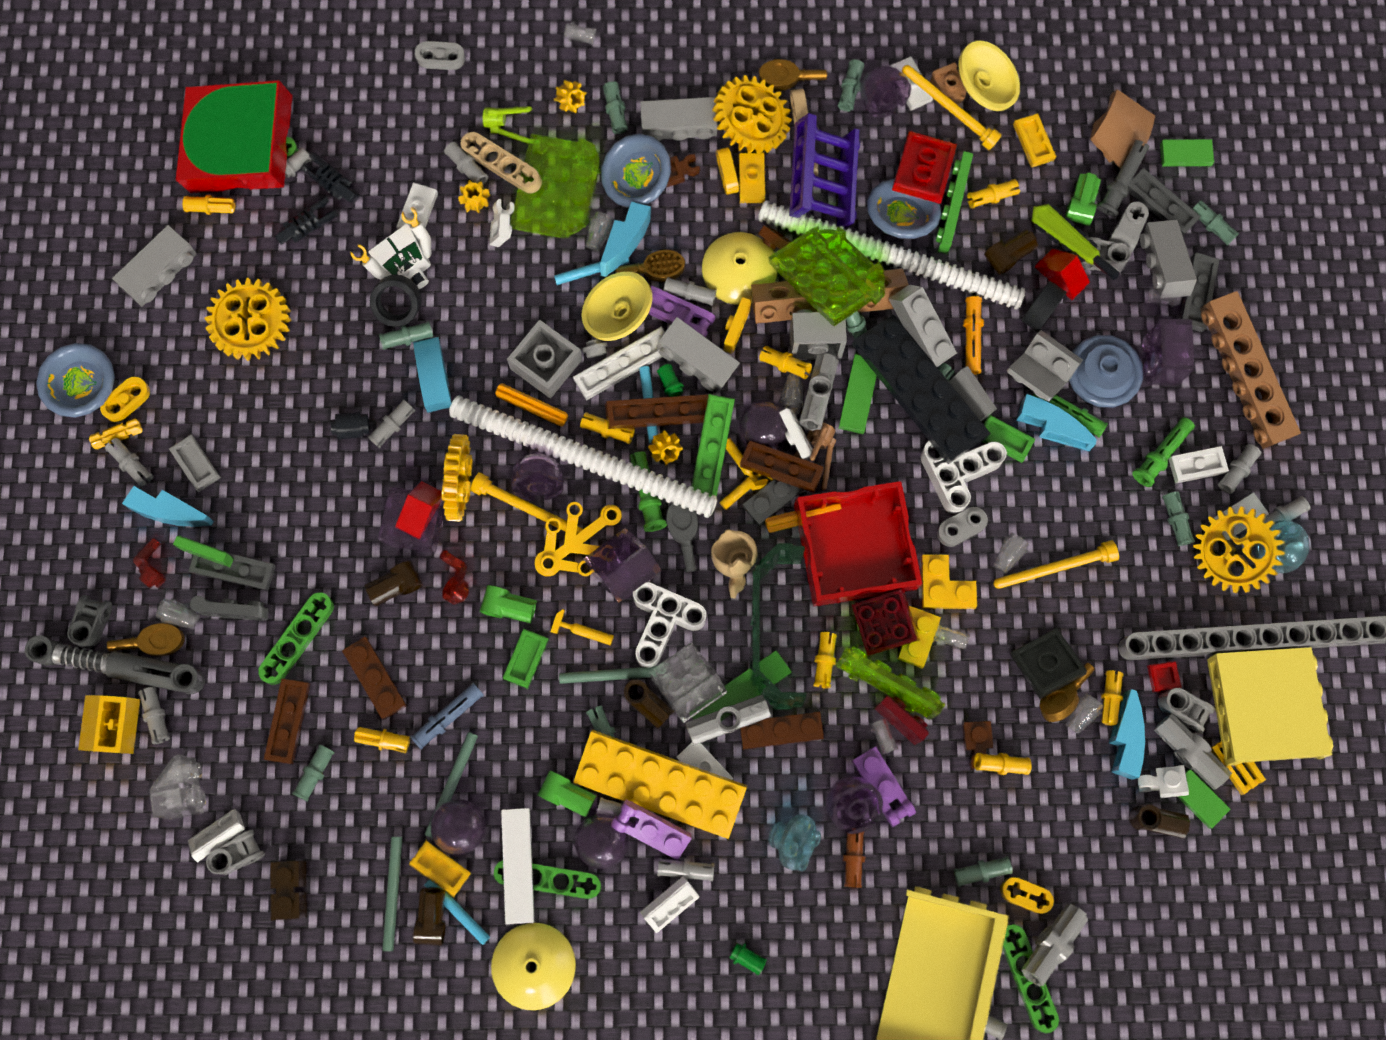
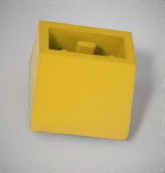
(109, 724)

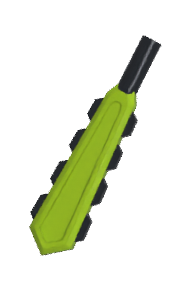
(1062, 230)

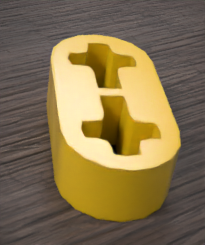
(727, 171)
(1024, 901)

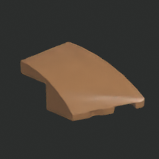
(1120, 127)

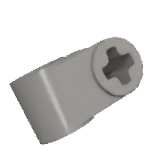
(1129, 229)
(1106, 250)
(1190, 710)
(239, 851)

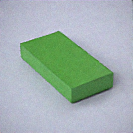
(1187, 152)
(1014, 440)
(203, 551)
(525, 658)
(1203, 801)

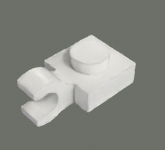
(500, 228)
(1168, 780)

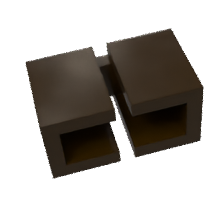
(284, 878)

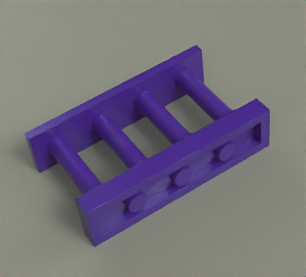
(804, 179)

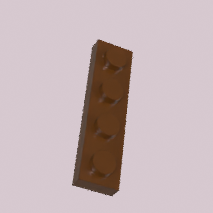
(655, 411)

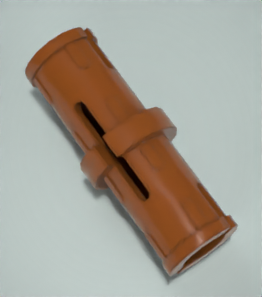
(854, 860)

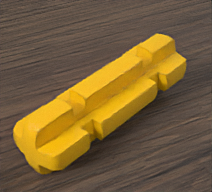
(119, 431)

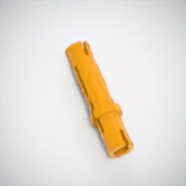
(973, 306)

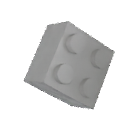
(814, 335)
(545, 359)

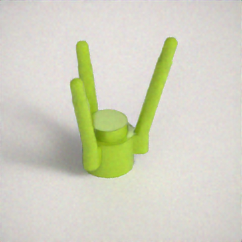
(496, 117)

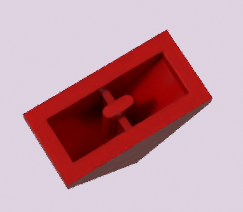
(1064, 271)
(419, 509)

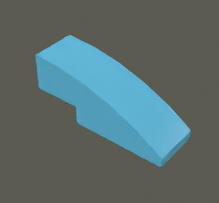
(625, 237)
(432, 374)
(1055, 423)
(165, 509)
(1129, 736)

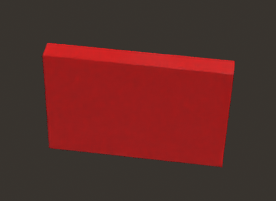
(924, 167)

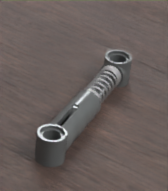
(116, 665)

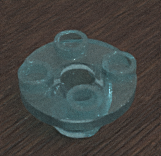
(1295, 546)
(795, 841)

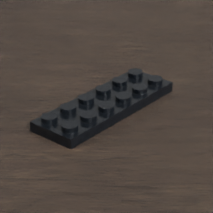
(921, 389)

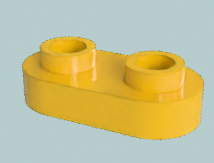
(124, 397)

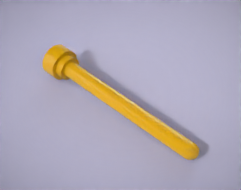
(987, 136)
(482, 485)
(1106, 552)

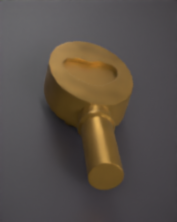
(785, 74)
(658, 266)
(154, 640)
(1064, 700)

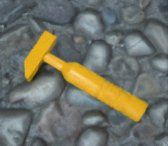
(737, 456)
(738, 492)
(581, 630)

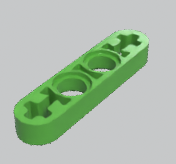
(292, 635)
(548, 874)
(1023, 983)

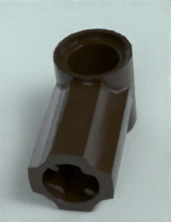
(1006, 254)
(401, 580)
(649, 705)
(1160, 821)
(429, 925)

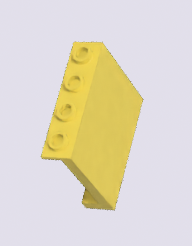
(1269, 705)

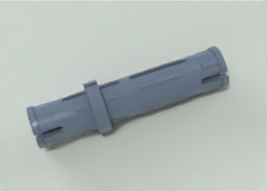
(421, 737)

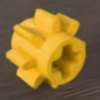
(570, 96)
(476, 202)
(665, 447)

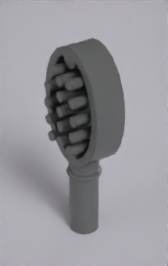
(683, 528)

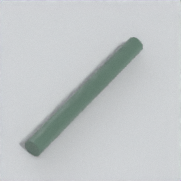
(604, 675)
(456, 773)
(392, 894)

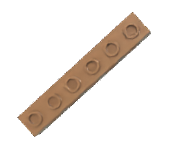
(780, 299)
(1262, 375)

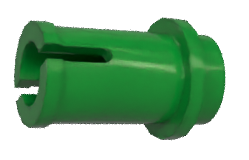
(670, 381)
(747, 958)

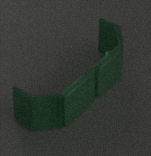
(781, 554)

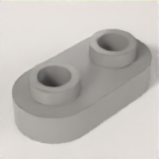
(440, 53)
(963, 525)

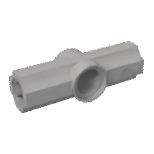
(816, 403)
(745, 714)
(1192, 751)
(1054, 944)

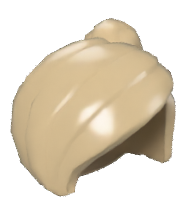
(733, 556)

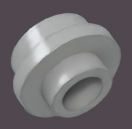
(595, 348)

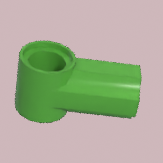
(1082, 204)
(500, 603)
(562, 792)

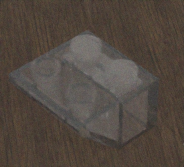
(687, 682)
(178, 789)

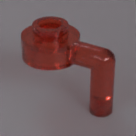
(149, 575)
(456, 588)

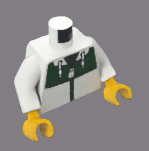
(401, 253)

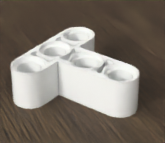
(959, 474)
(664, 618)

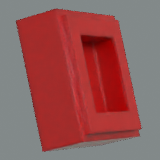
(1164, 676)

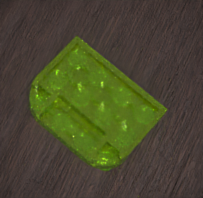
(567, 187)
(830, 273)
(880, 676)

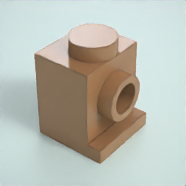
(947, 76)

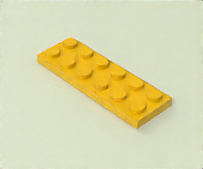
(660, 784)

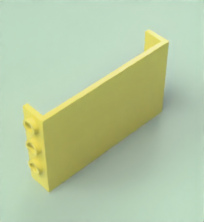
(943, 970)

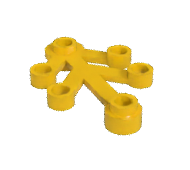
(573, 542)

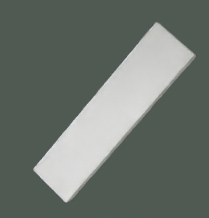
(619, 365)
(517, 866)

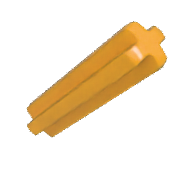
(531, 404)
(790, 519)

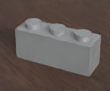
(679, 118)
(1168, 259)
(155, 266)
(922, 323)
(696, 355)

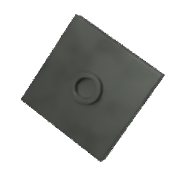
(1048, 663)

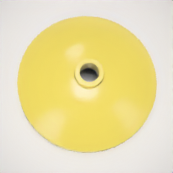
(989, 76)
(734, 279)
(617, 306)
(554, 966)

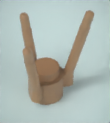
(820, 440)

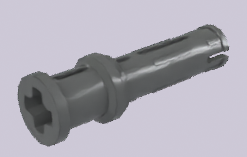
(1118, 189)

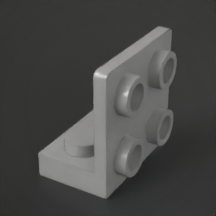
(1045, 366)

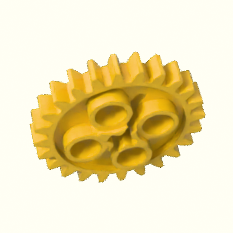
(756, 110)
(224, 320)
(457, 477)
(1257, 533)

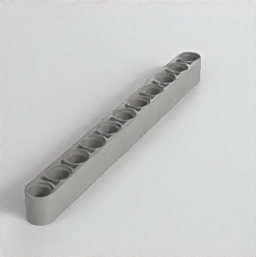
(1253, 640)

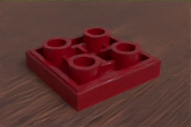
(885, 622)
(911, 727)

